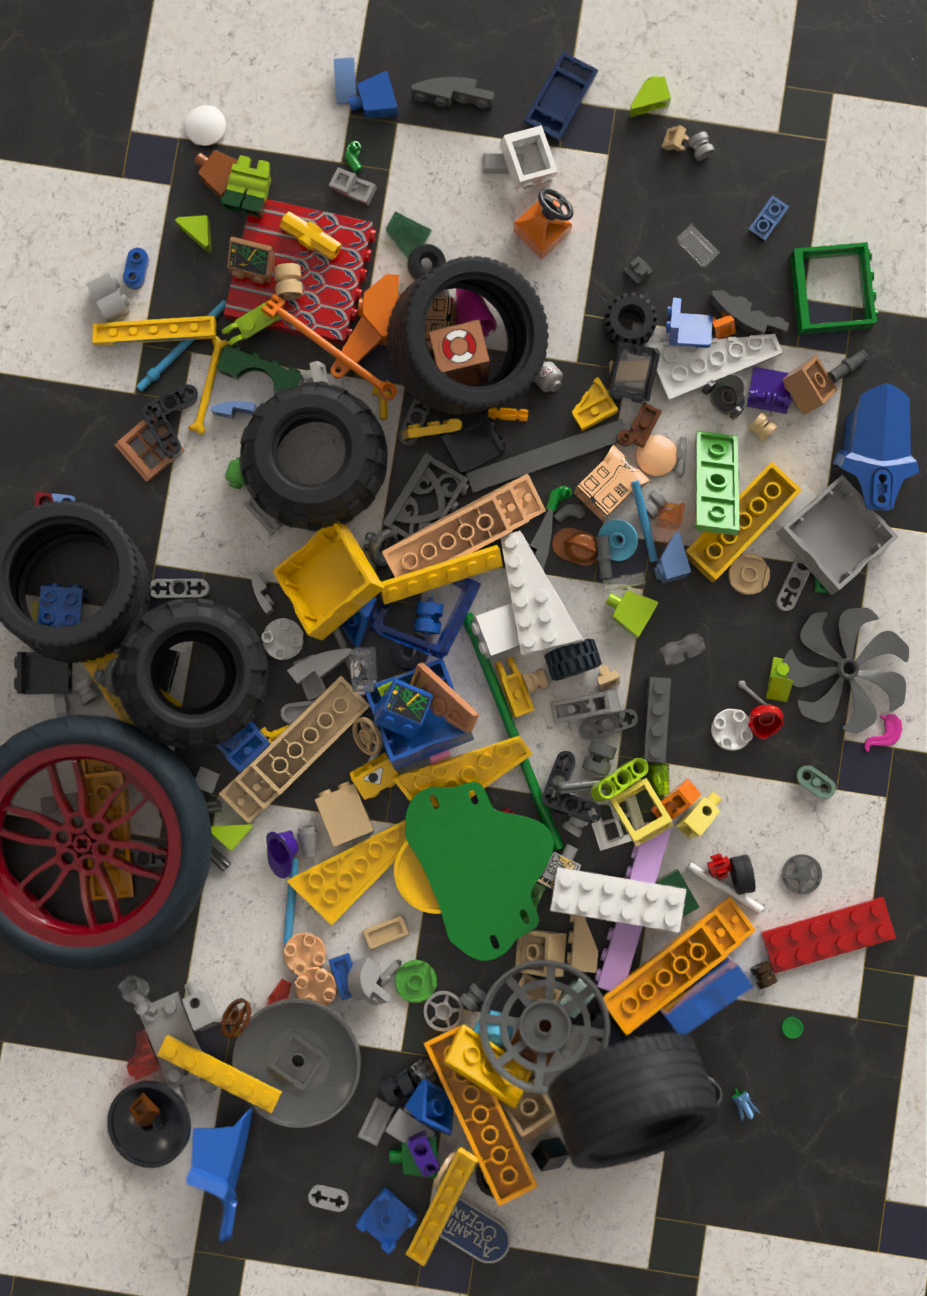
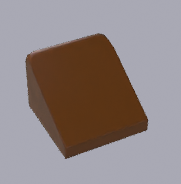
(143, 1110)

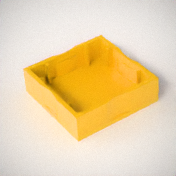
(328, 580)

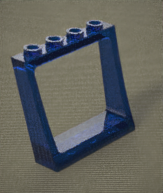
(439, 650)

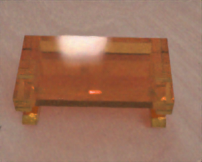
(672, 518)

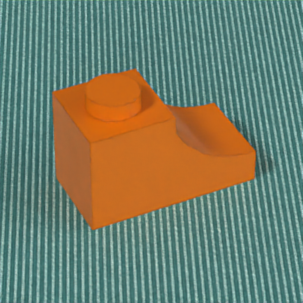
(678, 799)

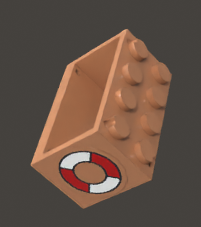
(460, 352)

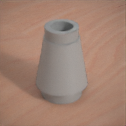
(308, 840)

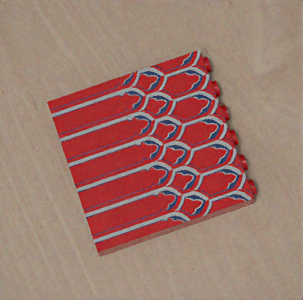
(327, 285)

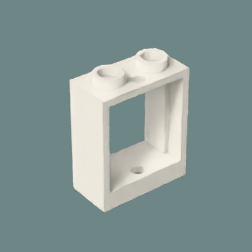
(523, 138)

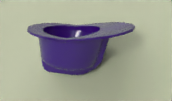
(280, 852)

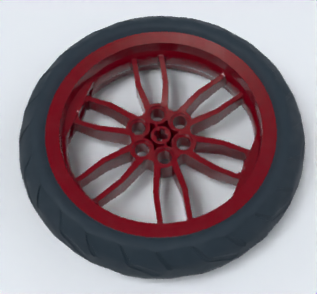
(156, 775)

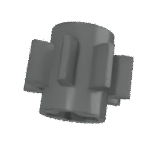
(423, 1070)

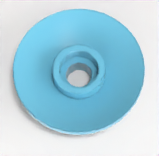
(620, 550)

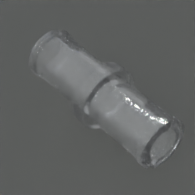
(624, 582)

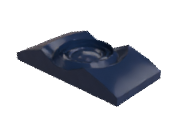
(561, 95)

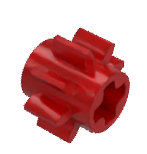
(719, 866)

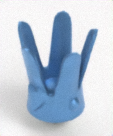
(743, 1101)

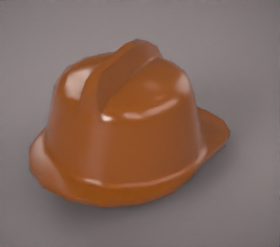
(575, 546)

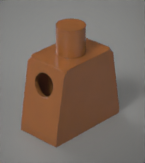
(215, 171)

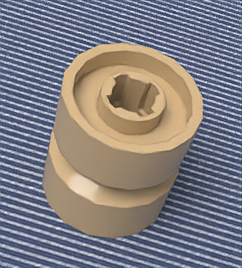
(288, 281)

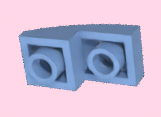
(768, 218)

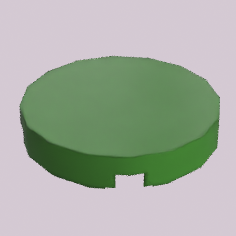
(415, 981)

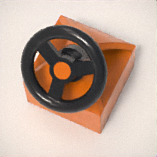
(544, 222)

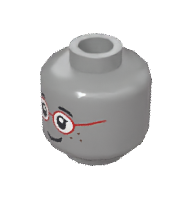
(549, 377)

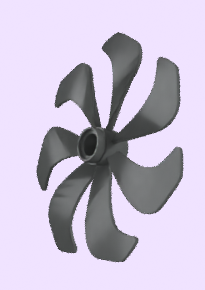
(849, 625)

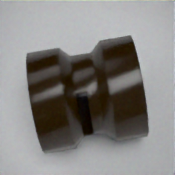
(762, 972)

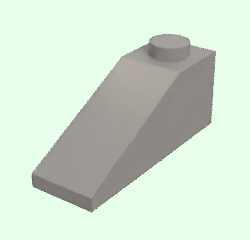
(585, 706)

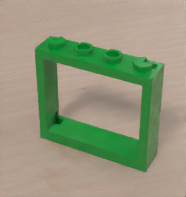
(800, 292)

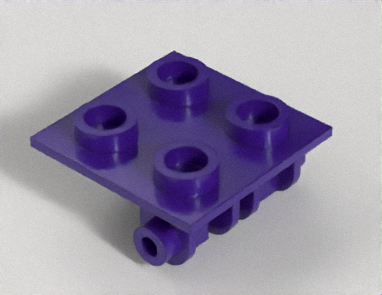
(768, 391)

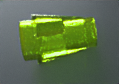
(660, 777)

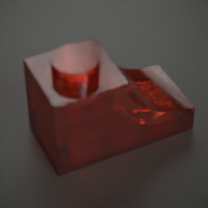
(144, 1059)

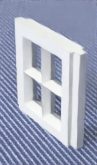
(599, 829)

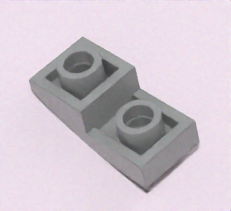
(259, 585)

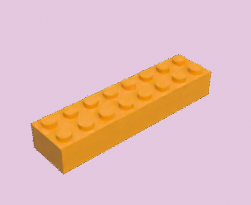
(485, 1127)

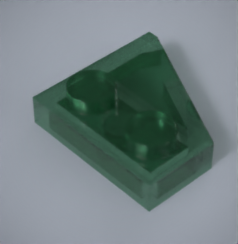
(407, 233)

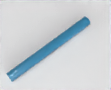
(644, 520)
(290, 907)

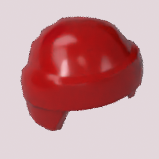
(765, 721)

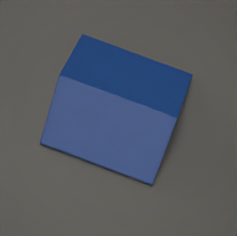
(358, 623)
(432, 1107)

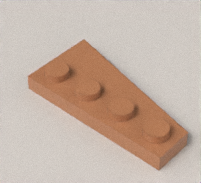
(445, 699)

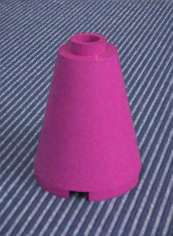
(473, 307)

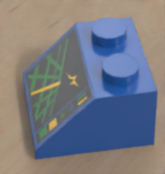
(402, 708)

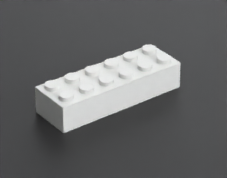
(618, 899)

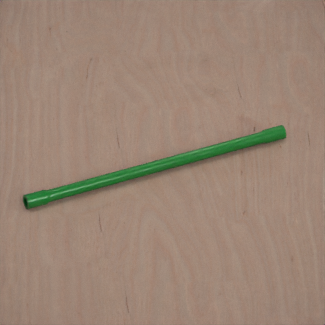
(512, 732)

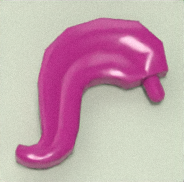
(892, 733)

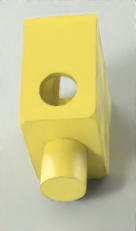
(696, 822)

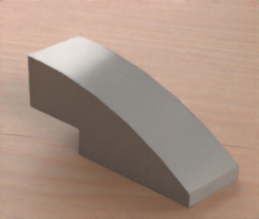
(319, 664)

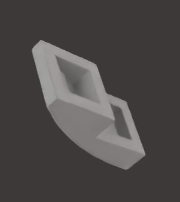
(352, 187)

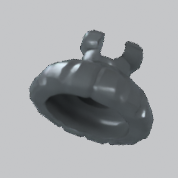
(378, 543)
(107, 677)

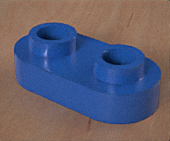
(136, 267)

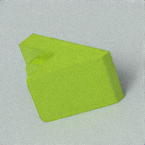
(778, 684)

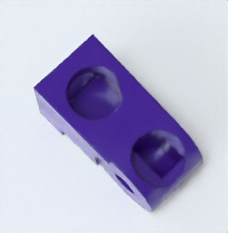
(423, 1153)

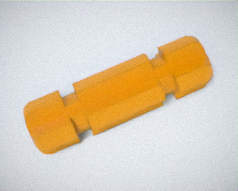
(508, 414)

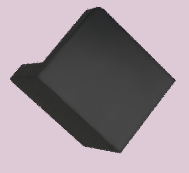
(550, 1154)

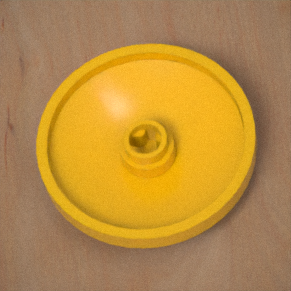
(413, 882)

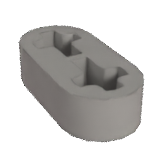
(330, 1193)

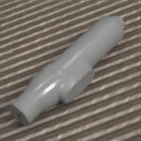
(681, 456)

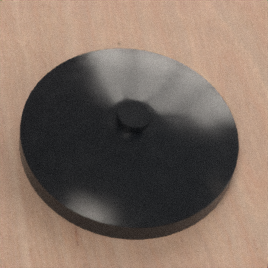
(151, 1144)

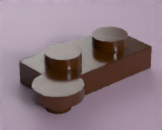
(641, 427)

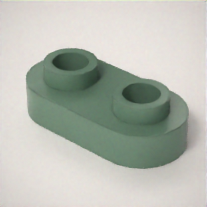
(814, 782)

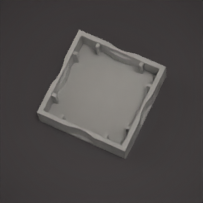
(836, 535)

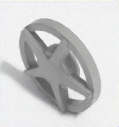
(443, 1011)

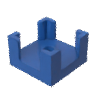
(386, 1219)

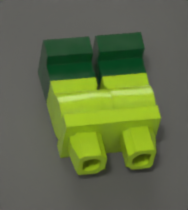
(247, 187)

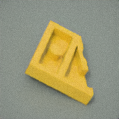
(594, 406)

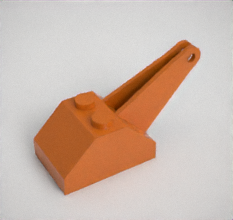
(372, 327)

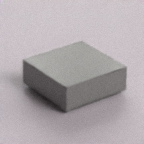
(207, 779)

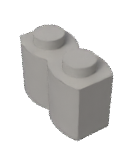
(108, 298)

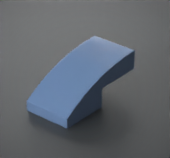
(344, 79)
(228, 408)

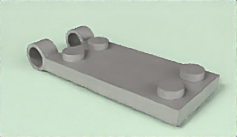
(173, 1021)

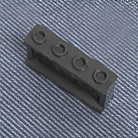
(421, 474)

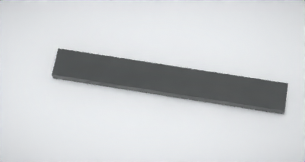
(545, 456)

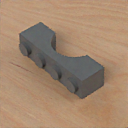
(656, 719)

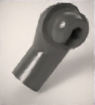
(569, 510)

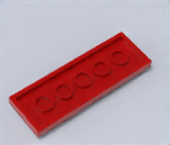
(828, 935)

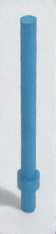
(154, 373)

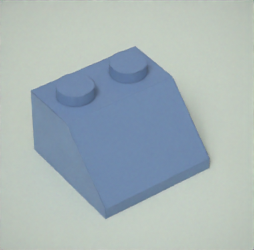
(673, 561)

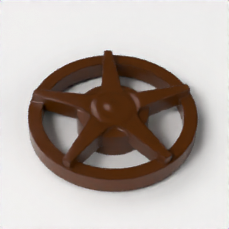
(236, 1018)

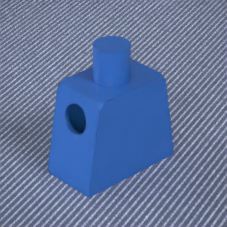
(375, 97)

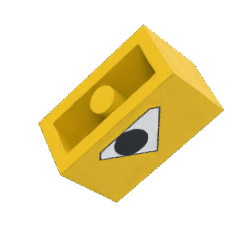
(374, 776)

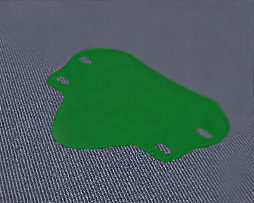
(478, 865)

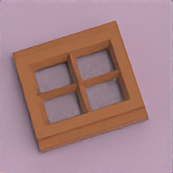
(143, 450)

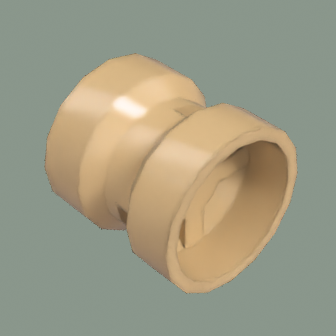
(762, 427)
(535, 681)

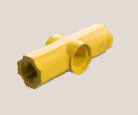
(310, 235)

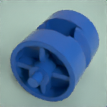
(428, 617)

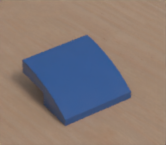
(244, 746)

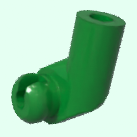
(352, 155)
(558, 495)

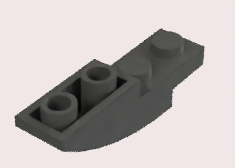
(445, 89)
(750, 321)

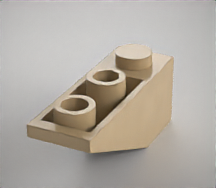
(583, 948)

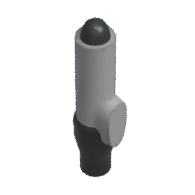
(385, 977)

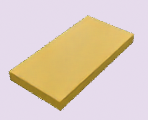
(469, 1060)

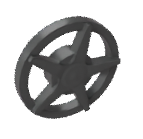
(802, 874)

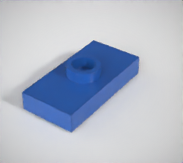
(340, 968)

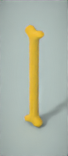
(198, 425)

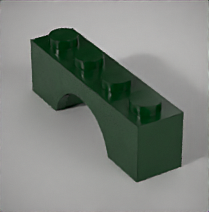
(236, 363)

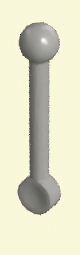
(742, 685)

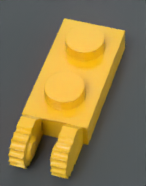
(433, 429)
(514, 688)

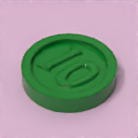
(792, 1027)

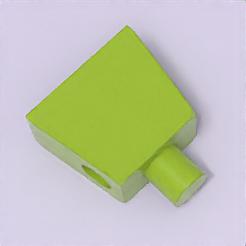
(631, 611)

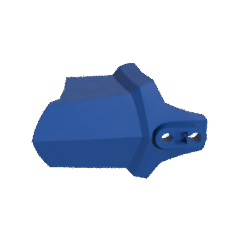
(879, 444)
(217, 1163)

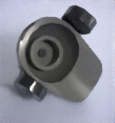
(727, 395)

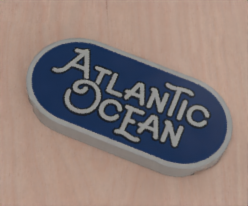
(477, 1232)

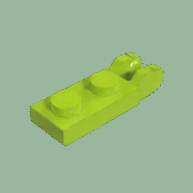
(250, 324)

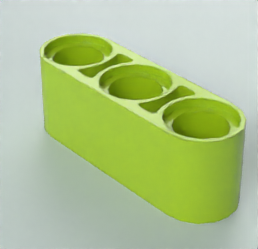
(627, 775)

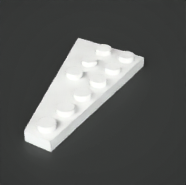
(690, 368)
(537, 608)

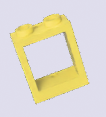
(653, 828)

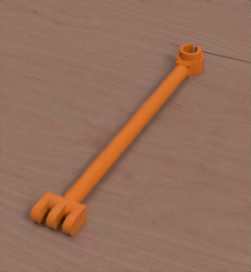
(277, 309)

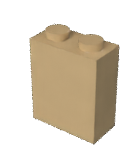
(344, 813)

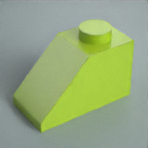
(651, 96)

